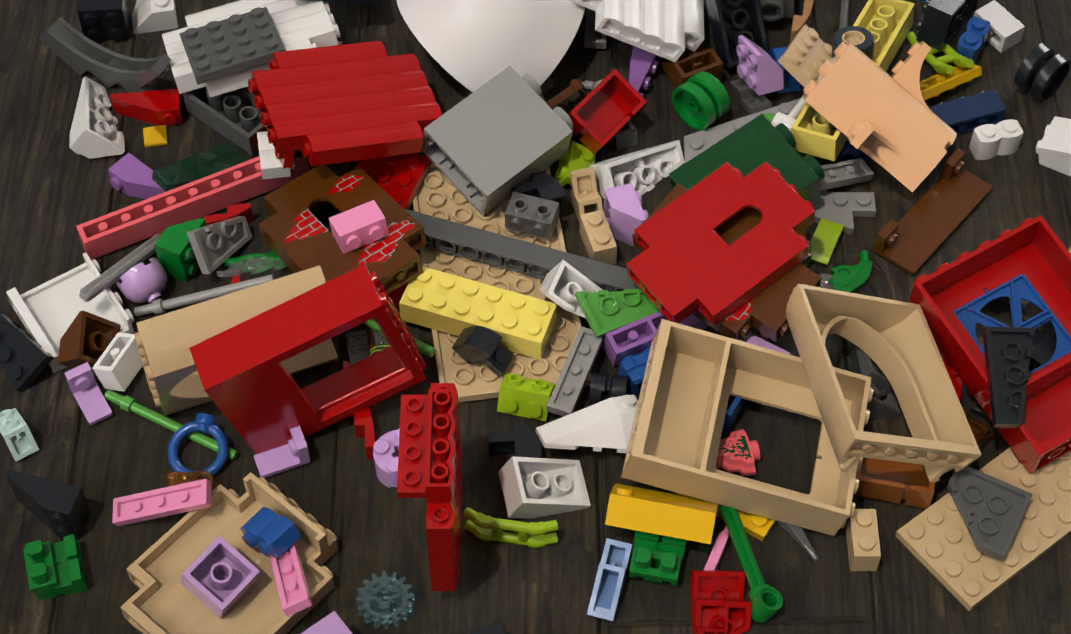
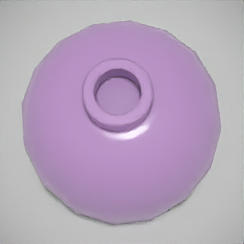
(144, 282)

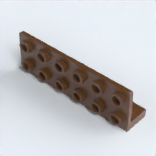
(932, 217)

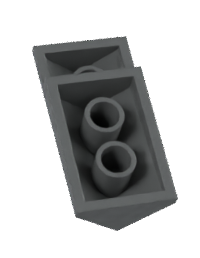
(883, 401)

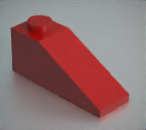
(154, 107)

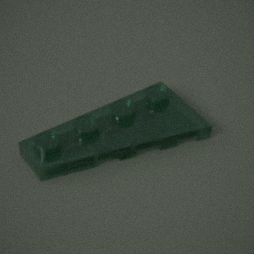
(198, 166)

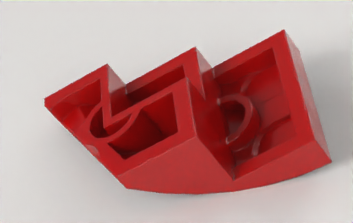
(719, 602)

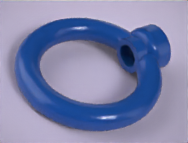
(204, 424)

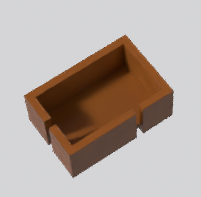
(895, 482)

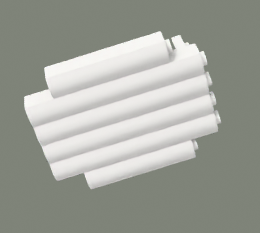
(298, 23)
(651, 25)

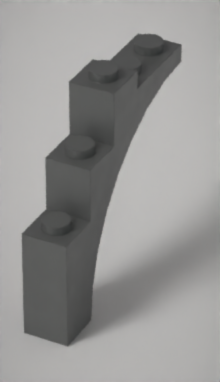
(108, 66)

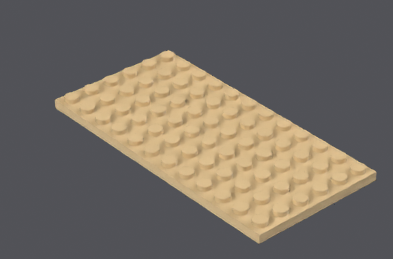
(475, 380)

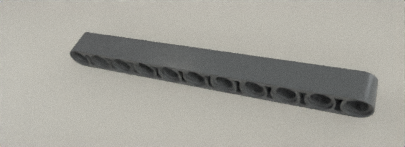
(515, 253)

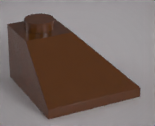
(86, 340)

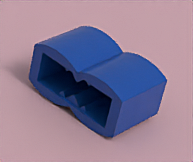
(974, 38)
(270, 532)

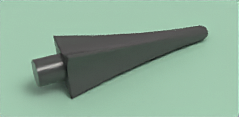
(799, 535)

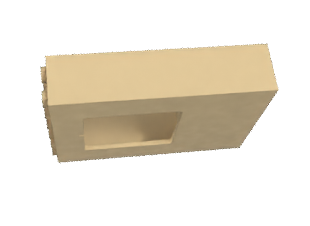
(684, 414)

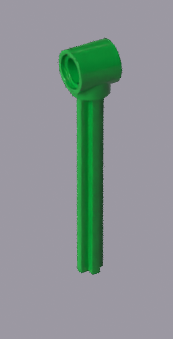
(764, 598)

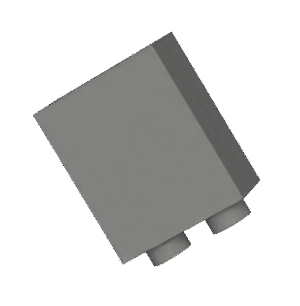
(497, 139)

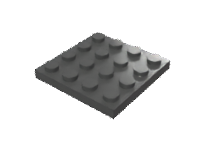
(231, 44)

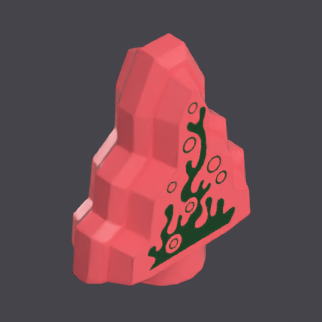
(738, 454)

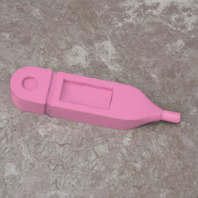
(718, 550)

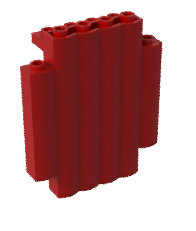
(343, 103)
(431, 470)

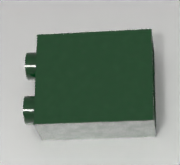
(749, 149)

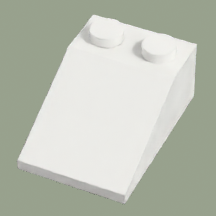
(542, 487)

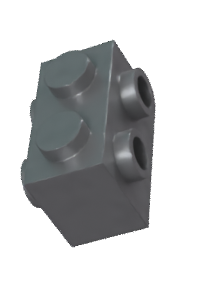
(531, 215)

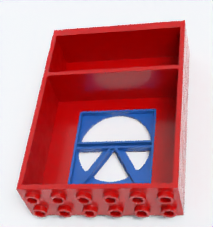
(1017, 265)

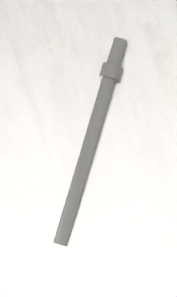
(160, 305)

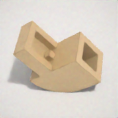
(584, 192)

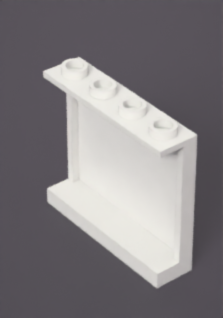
(56, 303)

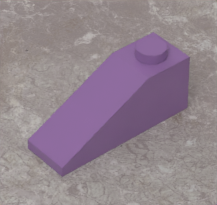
(133, 178)

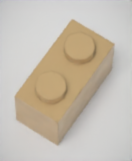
(598, 237)
(863, 540)

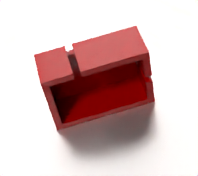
(605, 110)

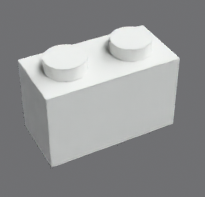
(1004, 28)
(119, 362)

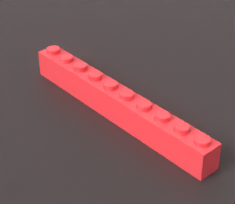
(181, 205)

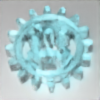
(389, 611)

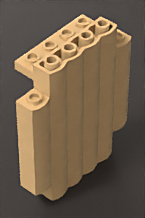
(169, 608)

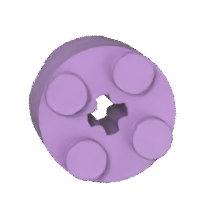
(386, 458)

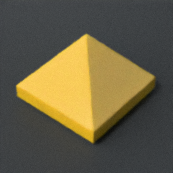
(155, 136)

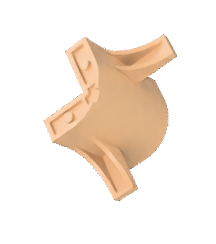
(882, 111)

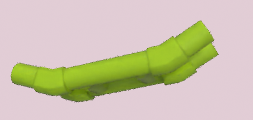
(941, 63)
(481, 524)

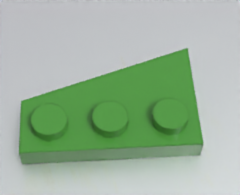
(614, 309)

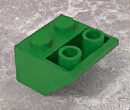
(176, 252)

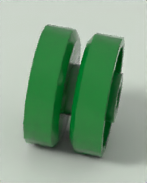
(701, 100)

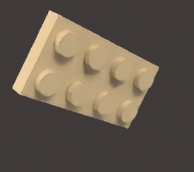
(805, 55)

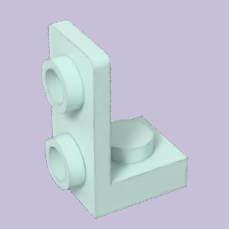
(16, 434)

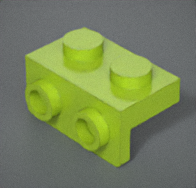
(576, 158)
(524, 397)

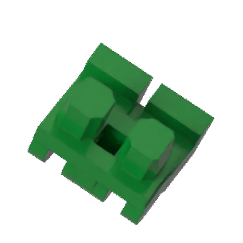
(656, 559)
(55, 568)

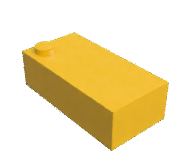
(661, 513)

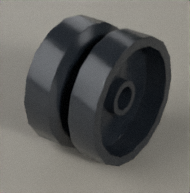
(1042, 72)

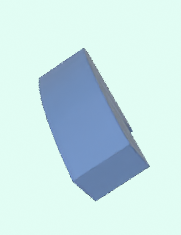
(610, 579)

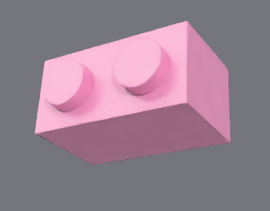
(358, 226)

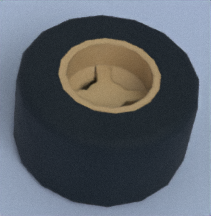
(858, 36)

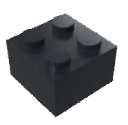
(104, 19)

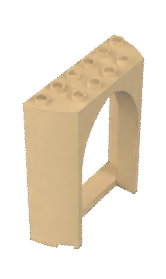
(167, 338)
(906, 352)

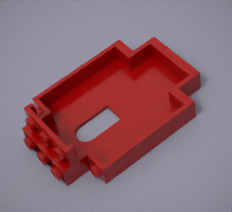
(693, 268)

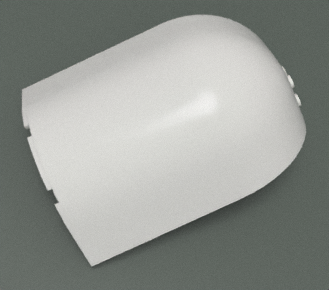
(486, 36)

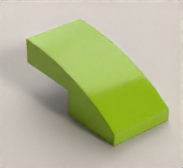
(825, 241)

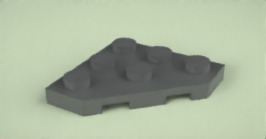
(988, 509)

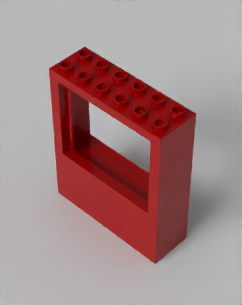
(260, 397)

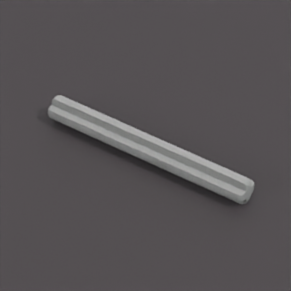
(116, 271)

